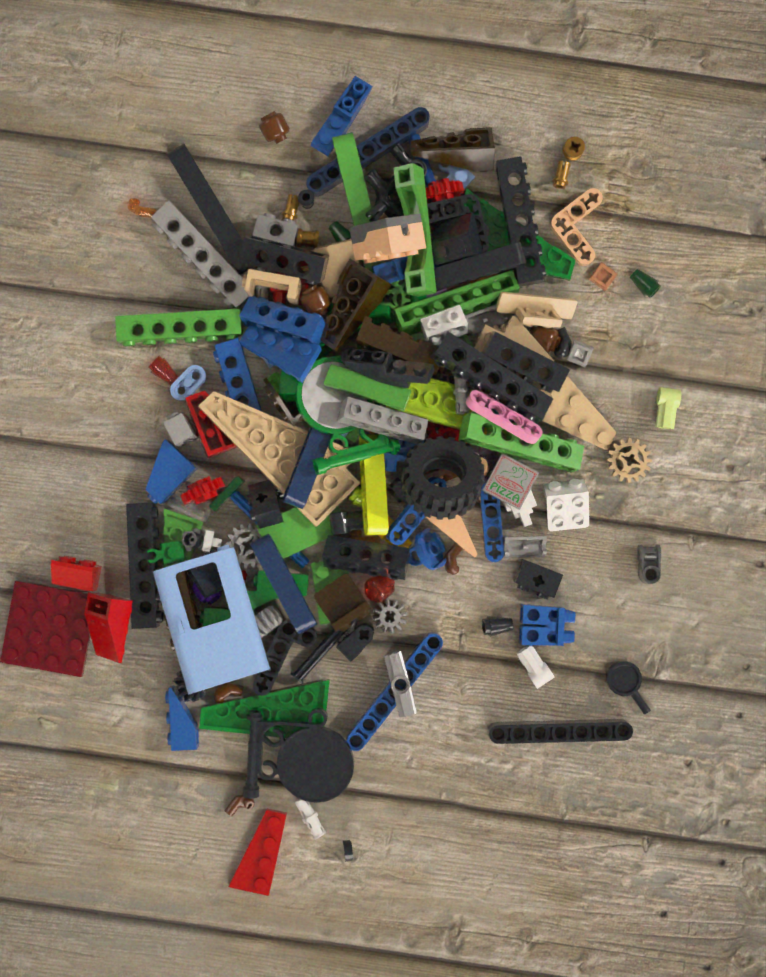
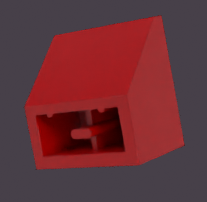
(75, 574)

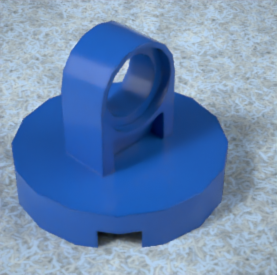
(429, 550)

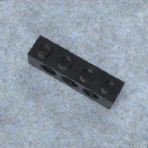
(316, 261)
(556, 372)
(358, 550)

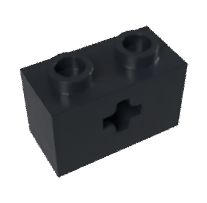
(265, 504)
(550, 578)

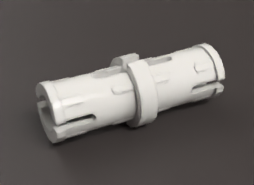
(310, 818)

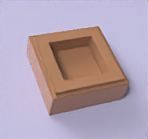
(603, 276)

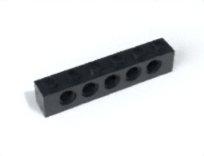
(516, 168)
(485, 366)
(135, 512)

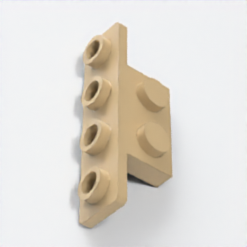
(537, 309)

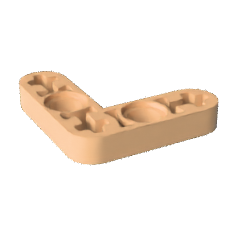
(570, 221)

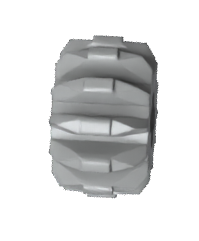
(397, 615)
(268, 620)

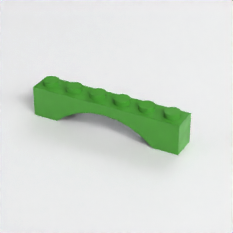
(412, 194)

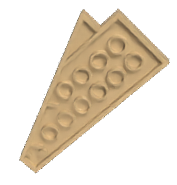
(569, 407)
(275, 449)

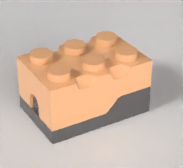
(388, 238)

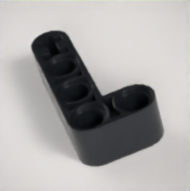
(279, 657)

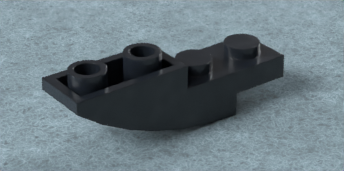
(384, 369)

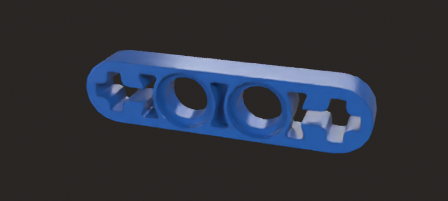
(489, 522)
(404, 534)

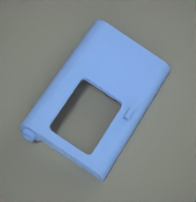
(222, 649)

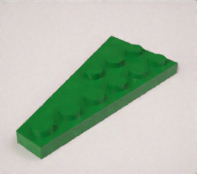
(556, 262)

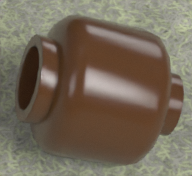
(274, 127)
(315, 300)
(546, 337)

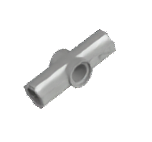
(403, 697)

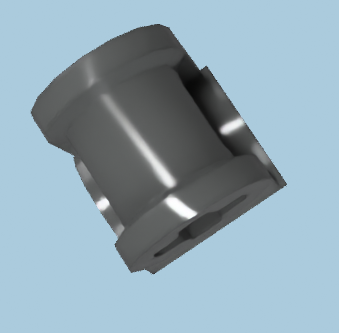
(649, 562)

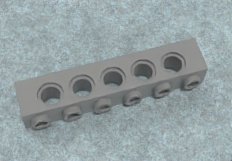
(170, 214)

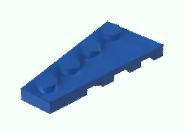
(286, 352)

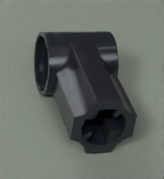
(345, 522)

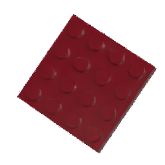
(47, 629)

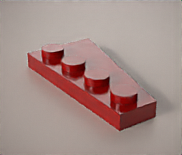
(259, 861)

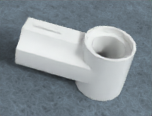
(537, 669)

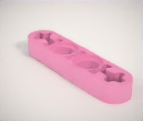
(529, 433)

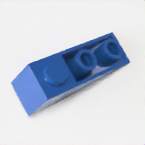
(183, 726)

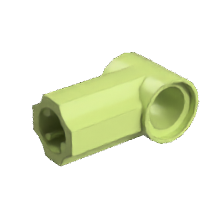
(668, 402)

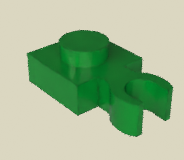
(169, 553)

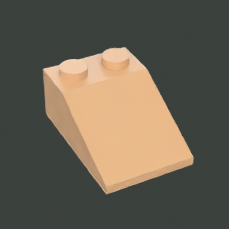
(456, 531)

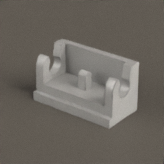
(486, 316)
(525, 546)

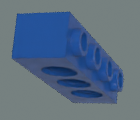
(255, 315)
(229, 350)

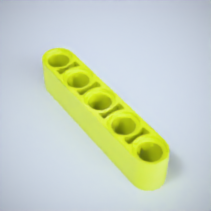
(374, 493)

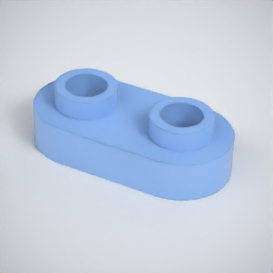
(186, 380)

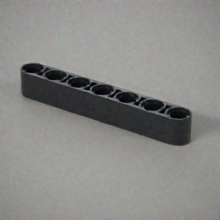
(208, 205)
(569, 735)

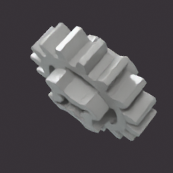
(238, 541)

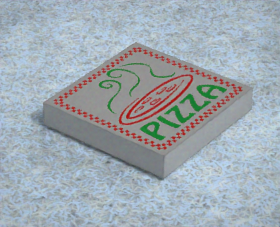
(510, 481)

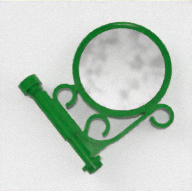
(320, 409)

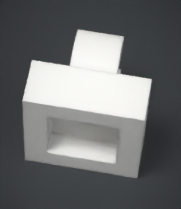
(209, 540)

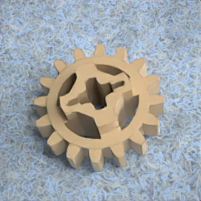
(624, 468)

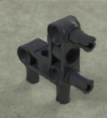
(383, 204)

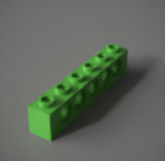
(470, 298)
(126, 324)
(571, 452)

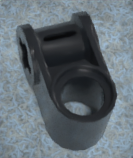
(353, 643)

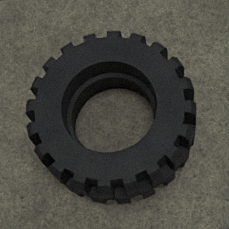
(445, 455)

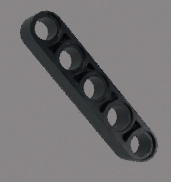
(479, 266)

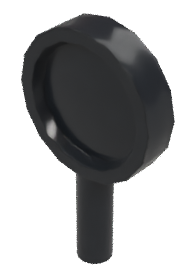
(625, 680)

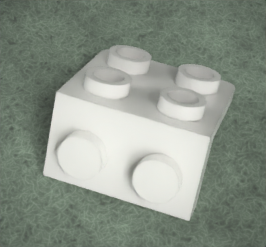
(567, 504)

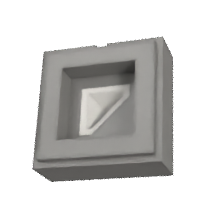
(579, 353)

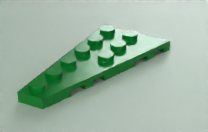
(283, 704)

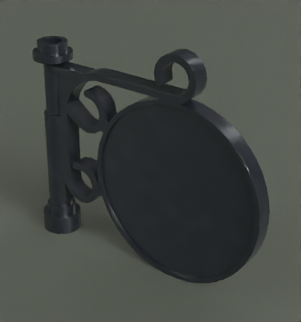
(311, 761)

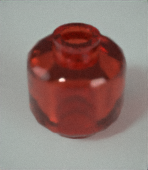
(379, 588)

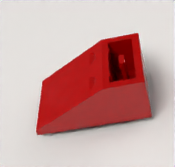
(108, 624)

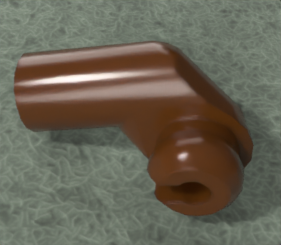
(451, 563)
(227, 689)
(239, 802)

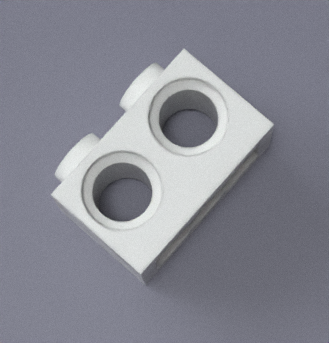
(439, 323)

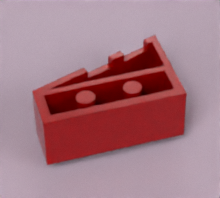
(211, 437)

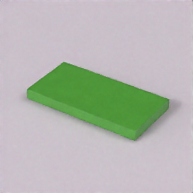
(297, 532)

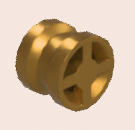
(573, 153)

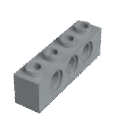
(382, 420)

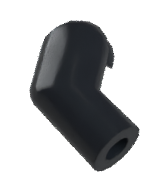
(565, 344)

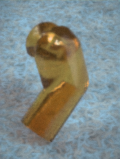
(140, 210)
(357, 534)

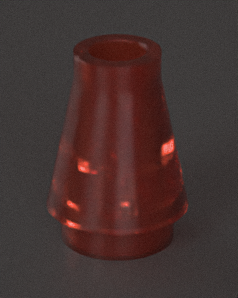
(163, 370)

